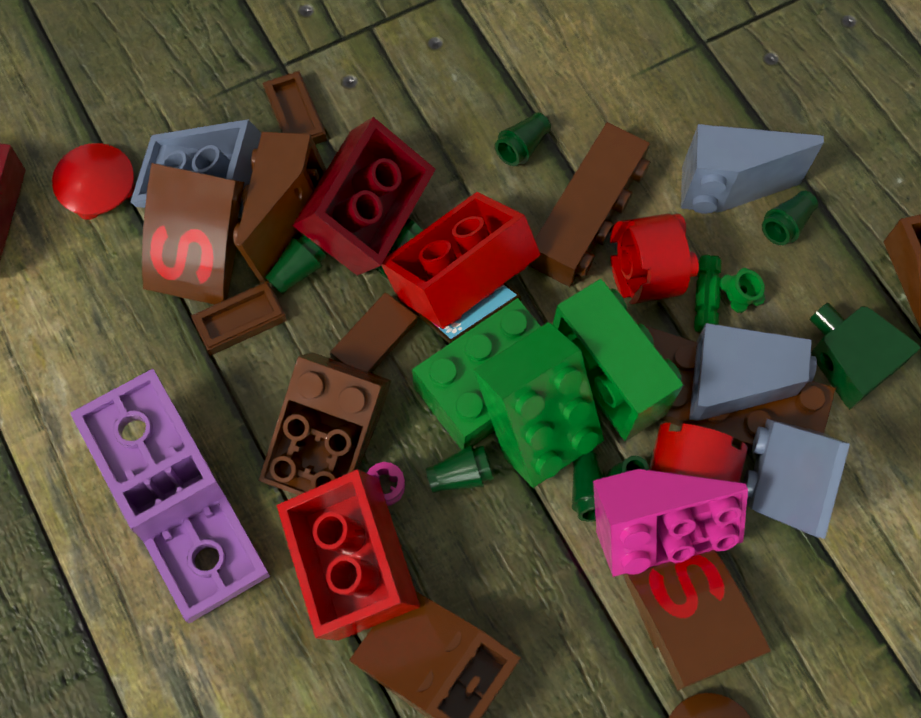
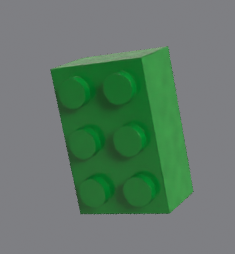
(621, 363)
(448, 378)
(540, 403)

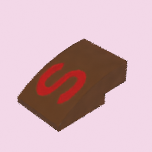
(189, 233)
(696, 618)

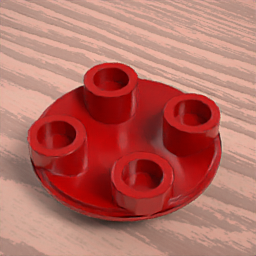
(93, 179)

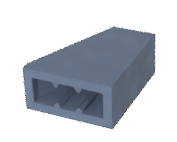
(746, 369)

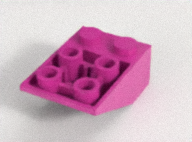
(665, 518)

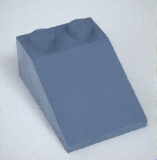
(212, 150)
(743, 165)
(795, 475)

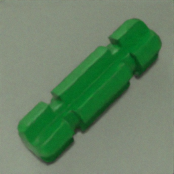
(707, 292)

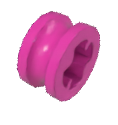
(395, 475)

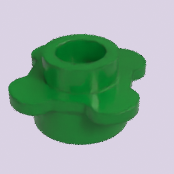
(751, 293)

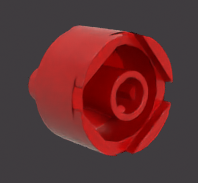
(652, 258)
(698, 453)

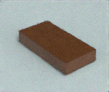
(294, 106)
(239, 318)
(375, 334)

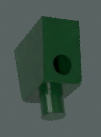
(859, 351)

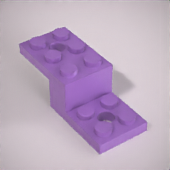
(169, 495)

